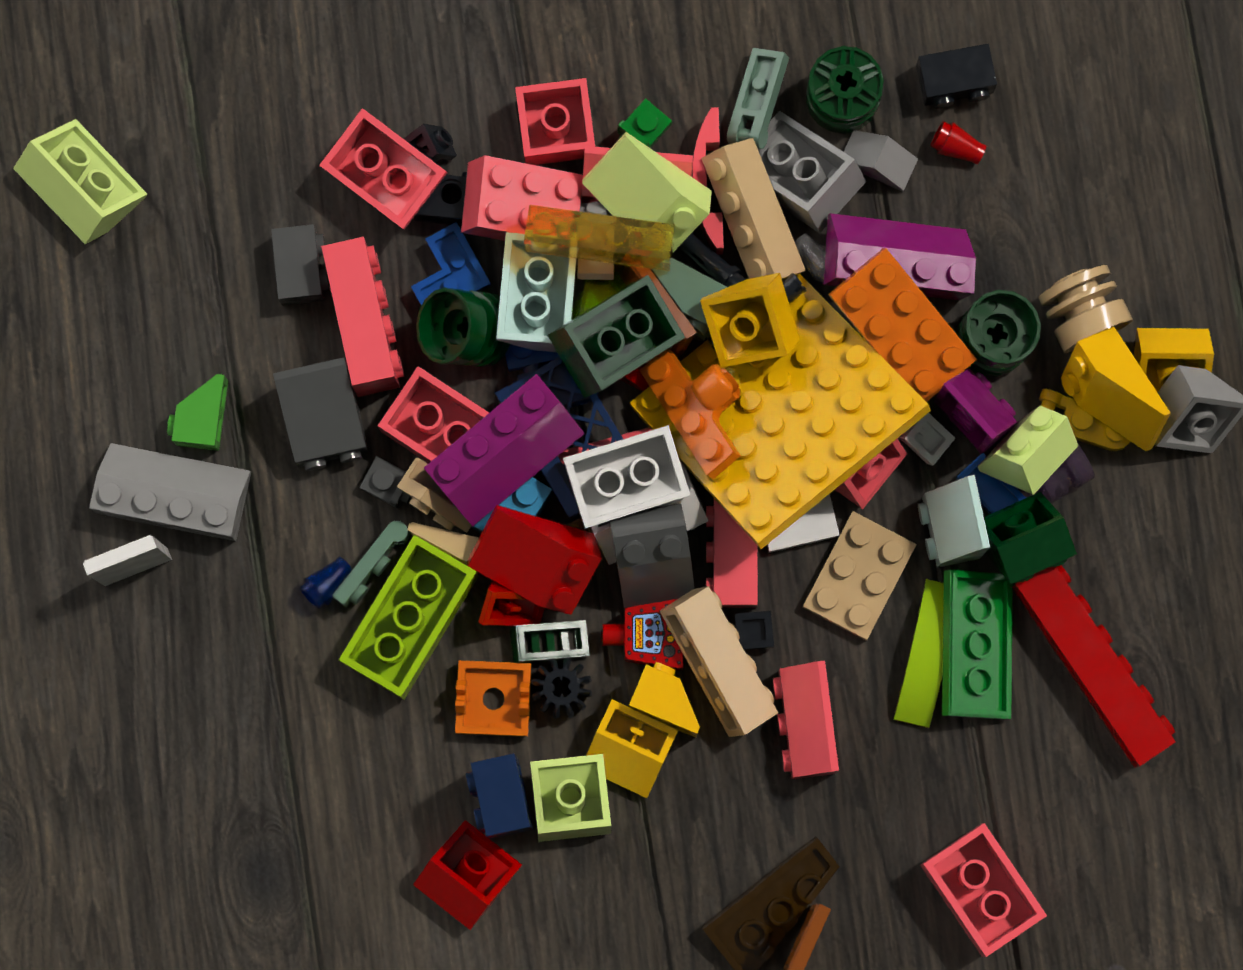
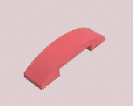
(709, 141)

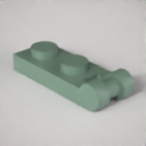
(757, 96)
(373, 562)

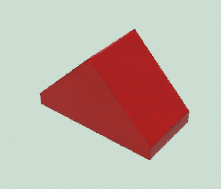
(508, 608)

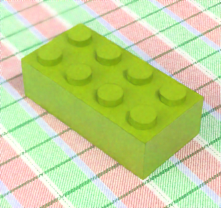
(409, 617)

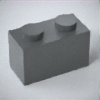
(299, 264)

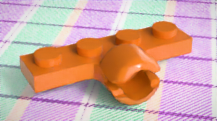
(696, 408)

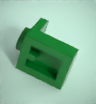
(645, 124)

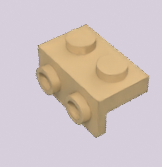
(428, 496)

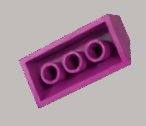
(933, 256)
(504, 450)

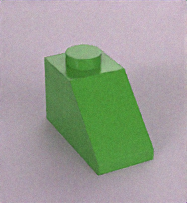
(200, 416)

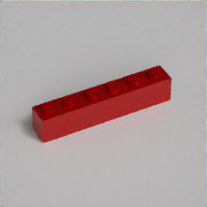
(1094, 665)

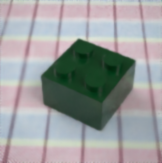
(1028, 538)

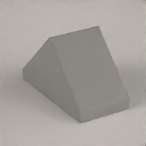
(881, 158)

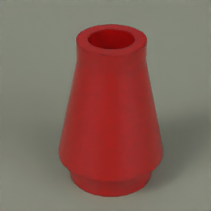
(957, 143)

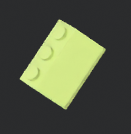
(79, 180)

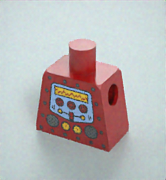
(645, 636)

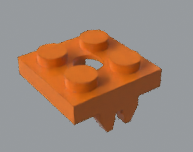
(475, 680)

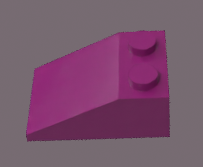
(975, 409)

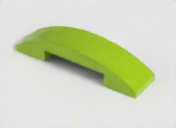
(925, 661)

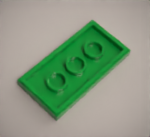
(977, 645)

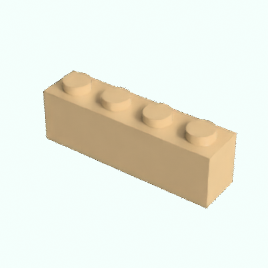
(752, 210)
(719, 661)

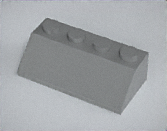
(170, 491)

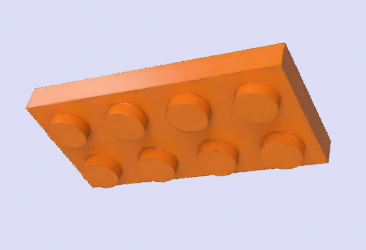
(902, 324)

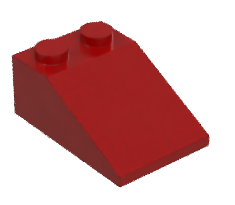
(536, 558)

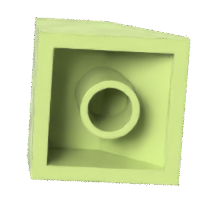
(1031, 450)
(570, 797)

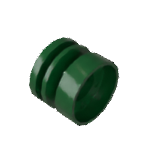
(838, 109)
(460, 328)
(1016, 329)

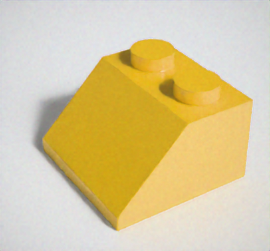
(750, 321)
(1164, 349)
(664, 699)

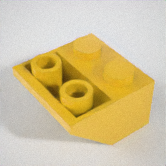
(632, 747)

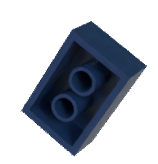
(500, 796)

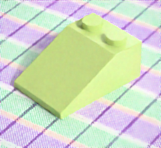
(646, 186)

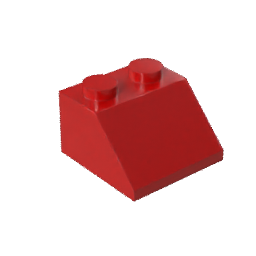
(467, 874)

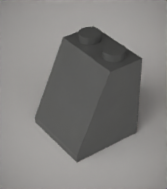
(321, 414)

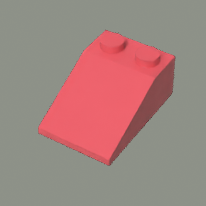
(383, 168)

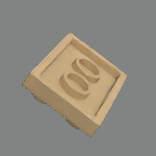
(859, 576)

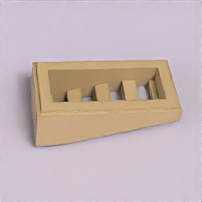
(452, 543)

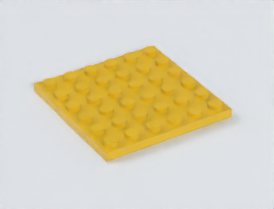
(798, 420)

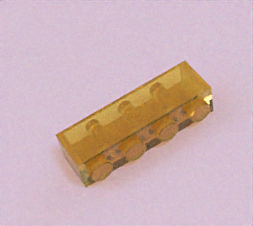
(599, 237)

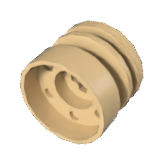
(1084, 306)

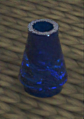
(324, 582)

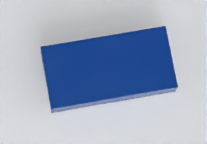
(992, 492)

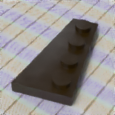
(763, 915)

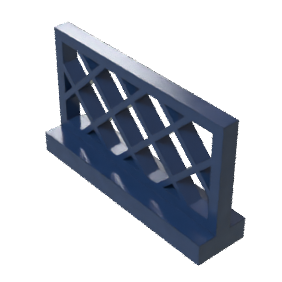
(555, 471)

